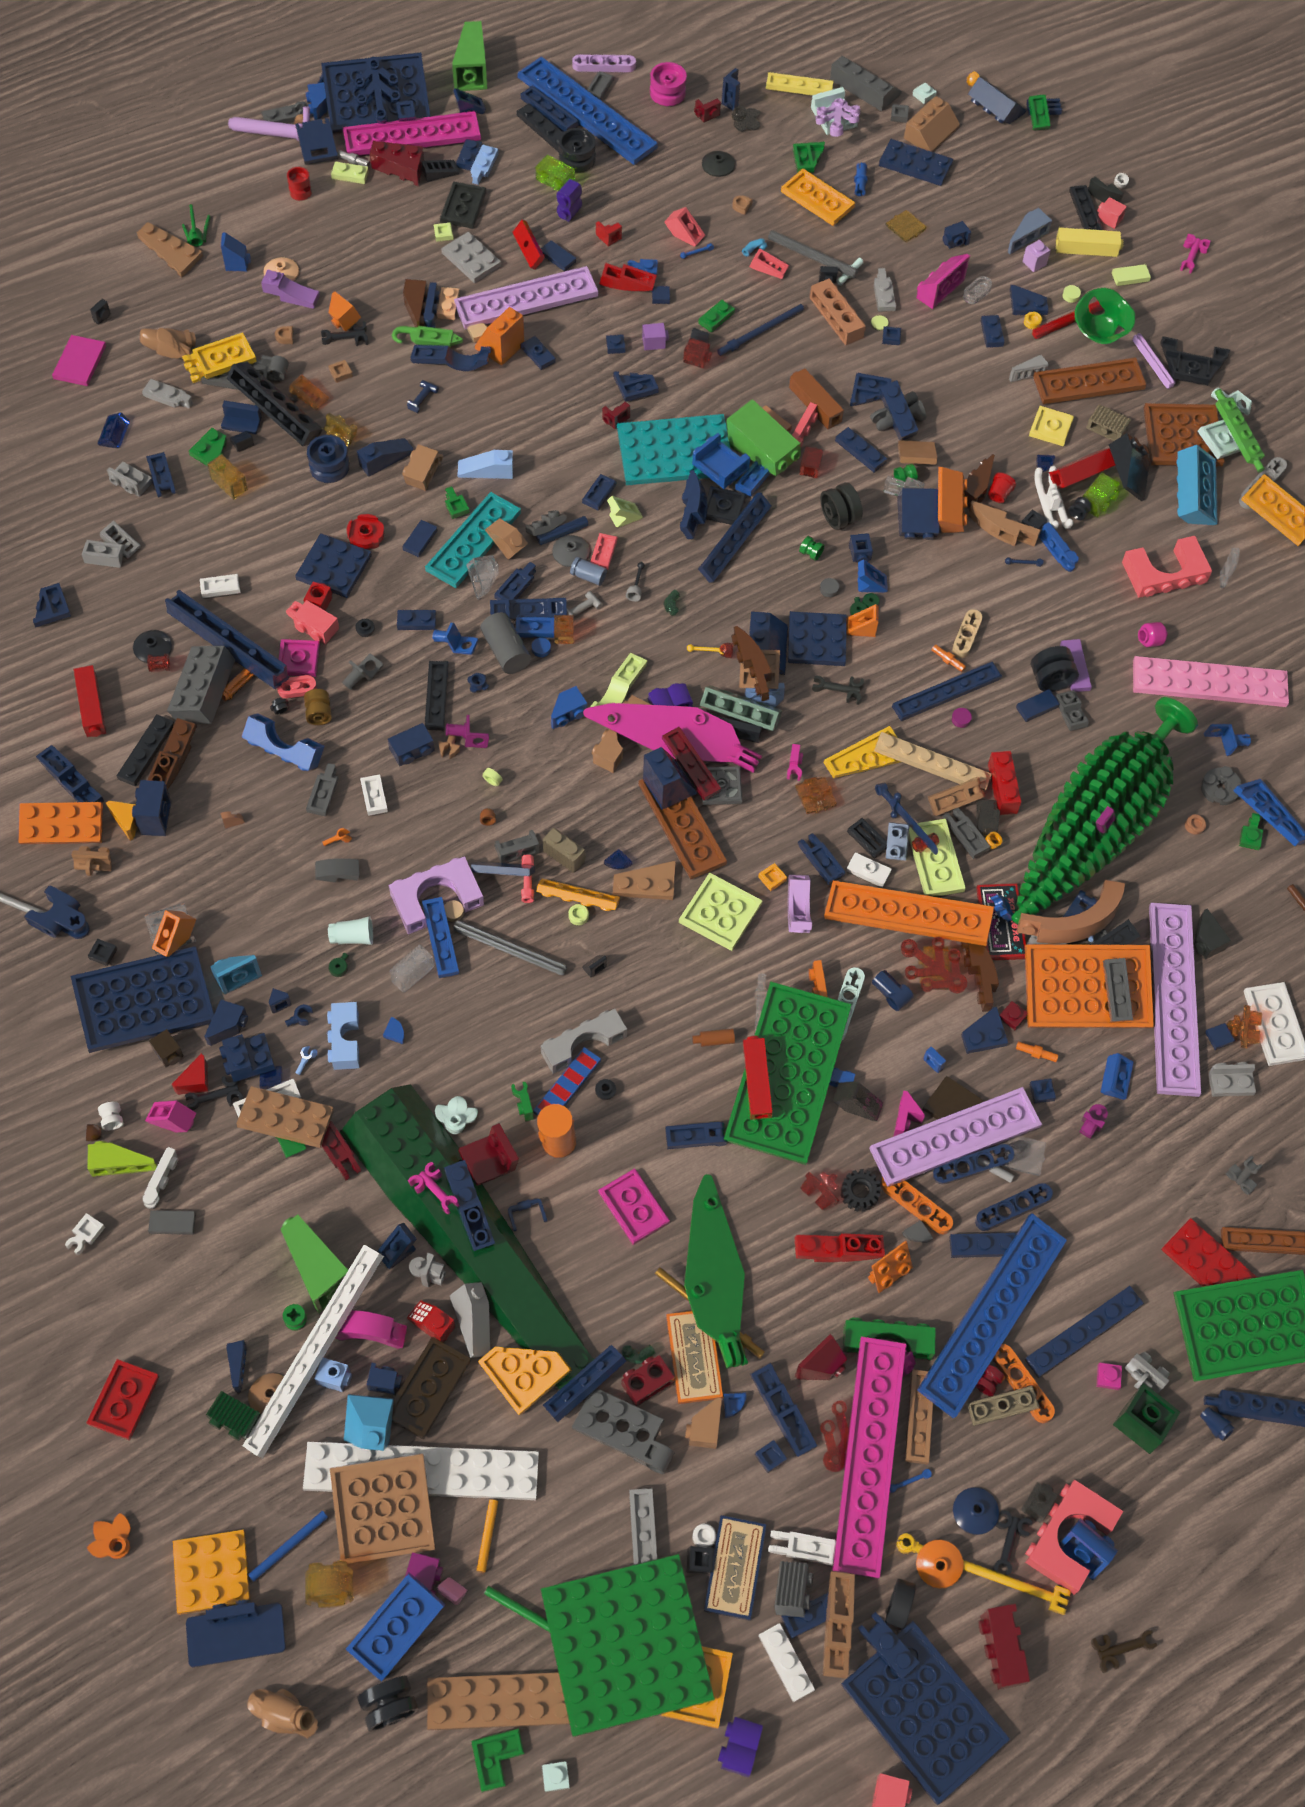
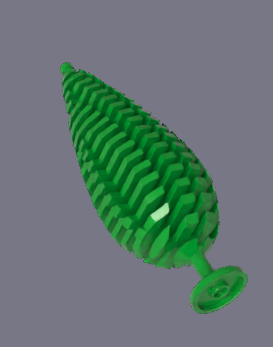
(1122, 774)

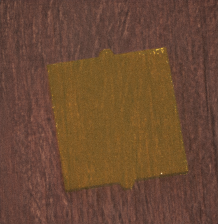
(906, 226)

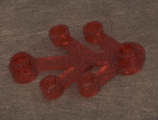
(936, 968)
(832, 1450)

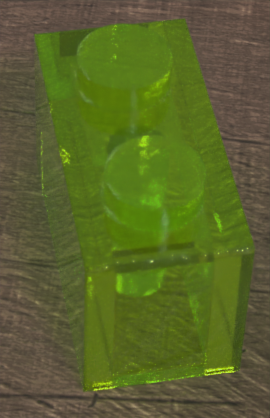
(554, 172)
(1102, 493)

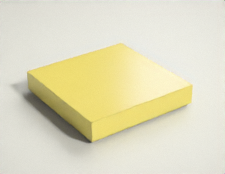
(1051, 426)

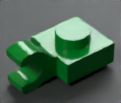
(455, 504)
(1250, 835)
(524, 1106)

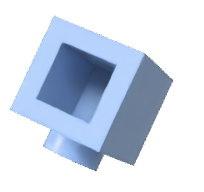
(333, 1375)

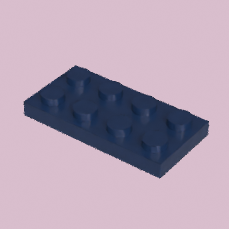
(916, 162)

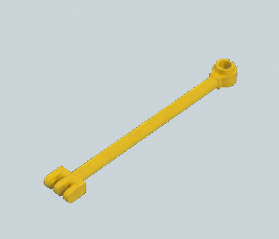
(1053, 1597)

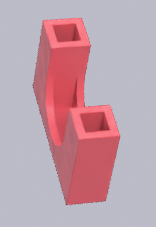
(1151, 581)
(1048, 1556)

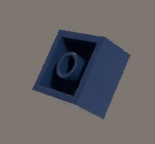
(152, 808)

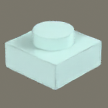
(924, 93)
(555, 1776)

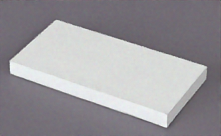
(1280, 1028)

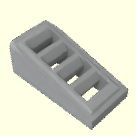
(1026, 369)
(114, 527)

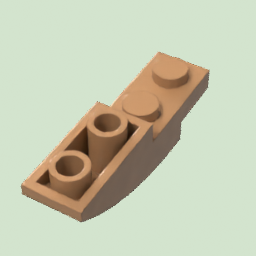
(1004, 529)

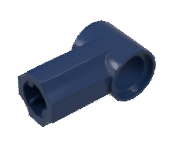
(895, 994)

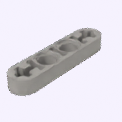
(1269, 470)

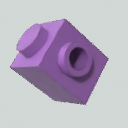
(654, 336)

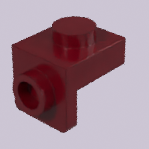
(707, 111)

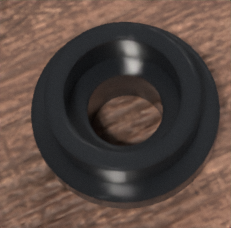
(367, 631)
(279, 705)
(605, 1095)

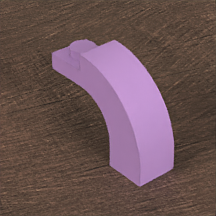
(799, 904)

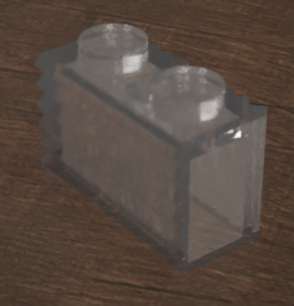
(412, 968)

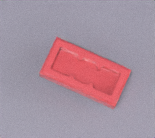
(604, 550)

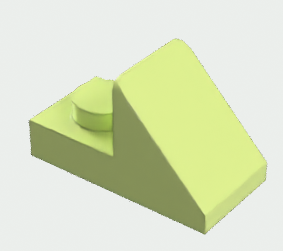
(623, 511)

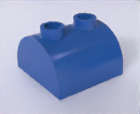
(1088, 1547)

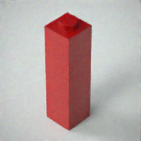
(1082, 468)
(89, 701)
(757, 1078)

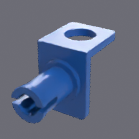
(455, 640)
(1228, 737)

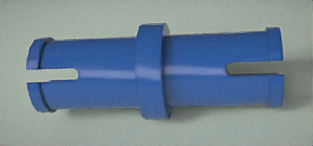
(860, 179)

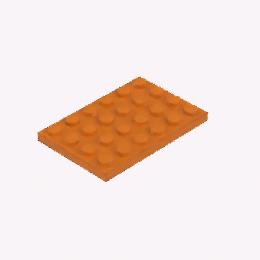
(1070, 987)

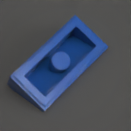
(1117, 1076)

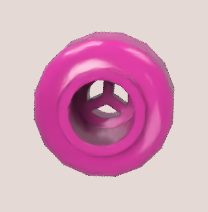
(1152, 634)

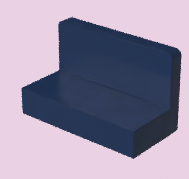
(731, 90)
(241, 417)

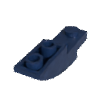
(696, 506)
(470, 1206)

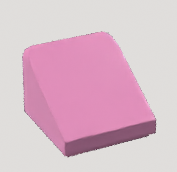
(452, 1590)

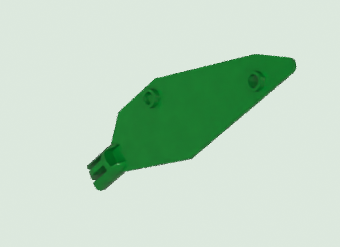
(715, 1274)

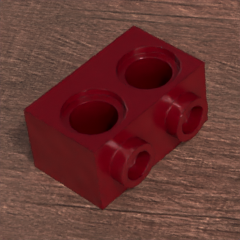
(651, 1384)

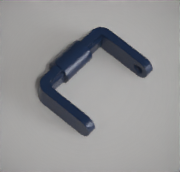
(525, 1205)

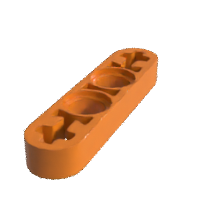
(919, 1200)
(1026, 1381)

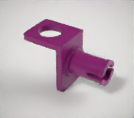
(464, 730)

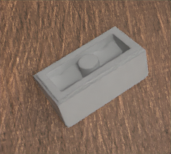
(103, 553)

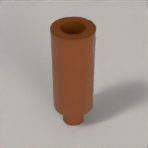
(714, 1037)

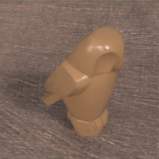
(168, 341)
(282, 1712)

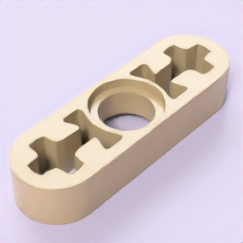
(966, 626)

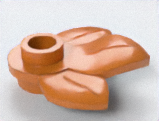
(109, 1535)

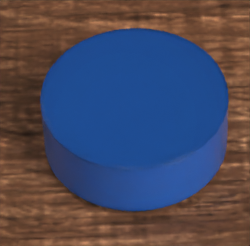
(541, 647)

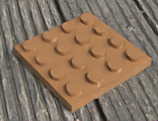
(382, 1508)

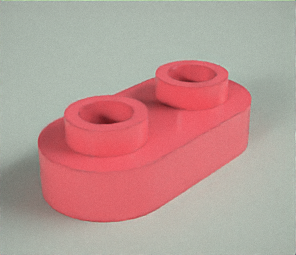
(297, 686)

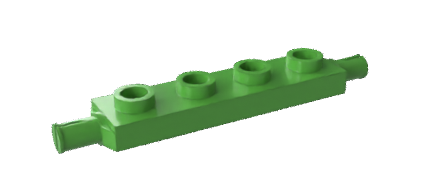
(1240, 430)

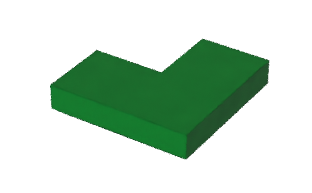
(490, 1753)

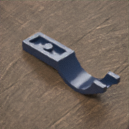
(445, 355)

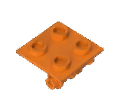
(891, 1267)

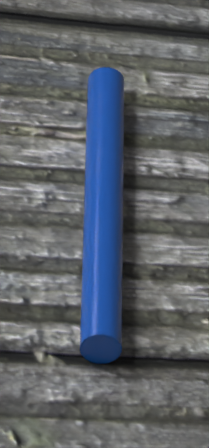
(287, 1546)

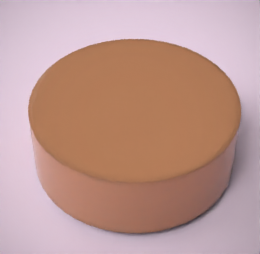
(1195, 824)

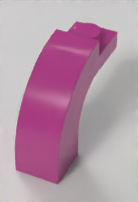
(373, 1327)

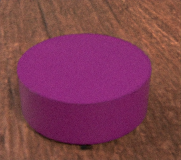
(961, 717)

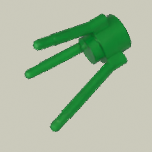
(195, 236)

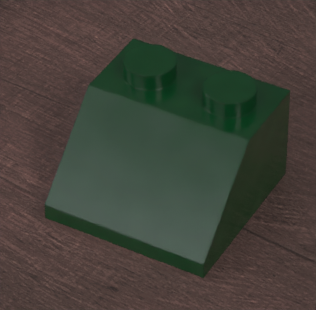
(1146, 1418)

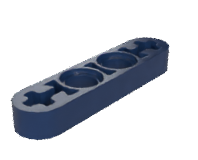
(972, 1161)
(1012, 1204)

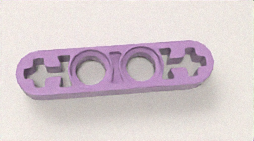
(580, 62)

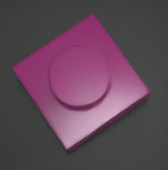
(1109, 1376)

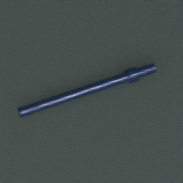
(735, 343)

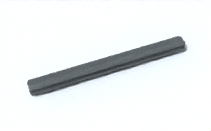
(812, 254)
(510, 947)

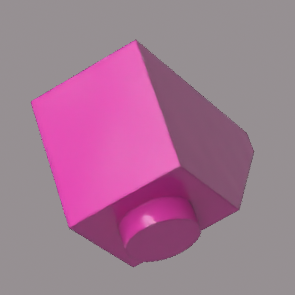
(171, 1116)

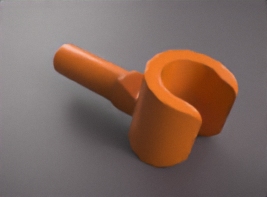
(341, 835)

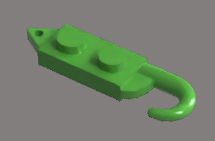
(428, 336)

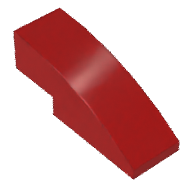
(627, 278)

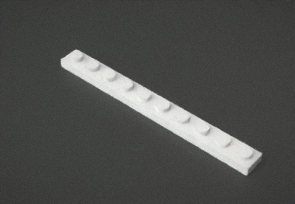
(312, 1351)

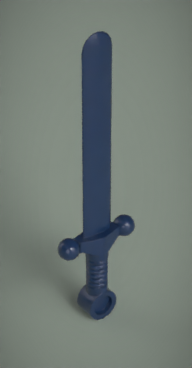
(882, 789)

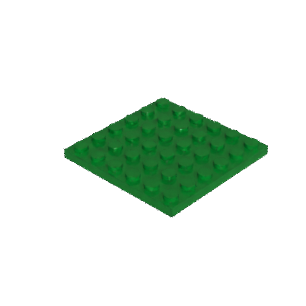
(626, 1645)

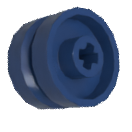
(328, 458)

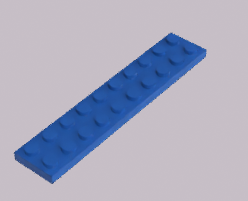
(589, 110)
(991, 1316)

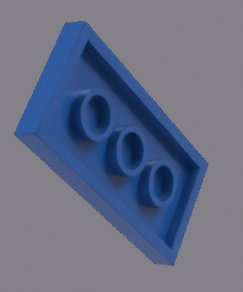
(395, 1626)

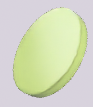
(878, 322)

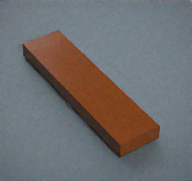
(1263, 1240)

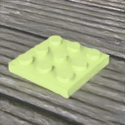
(720, 911)

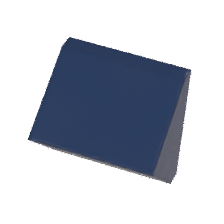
(279, 1000)

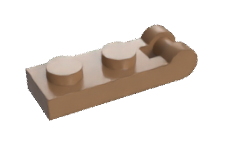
(955, 796)

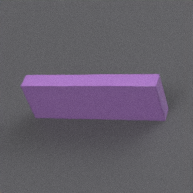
(1083, 681)

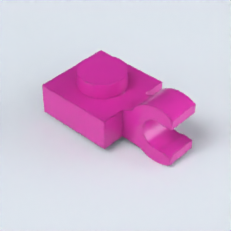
(795, 759)

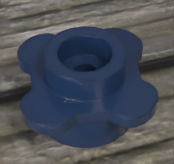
(477, 678)

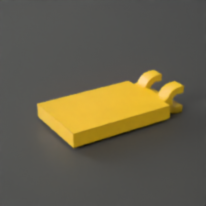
(218, 357)

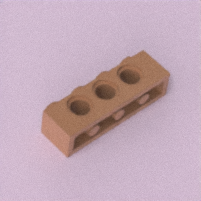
(837, 311)

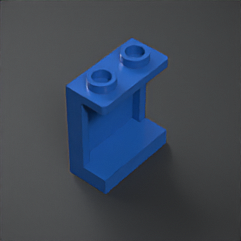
(719, 461)

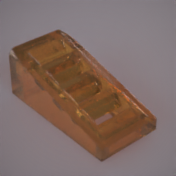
(302, 381)

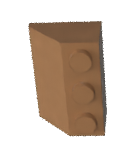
(931, 125)

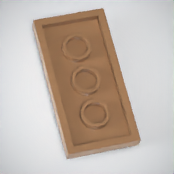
(285, 1117)

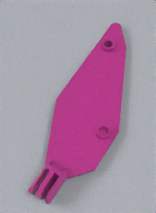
(645, 724)

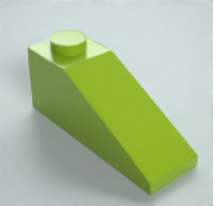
(112, 1159)

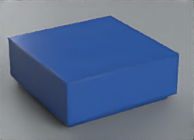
(934, 1059)

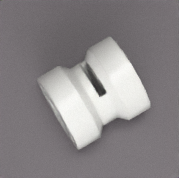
(110, 1116)

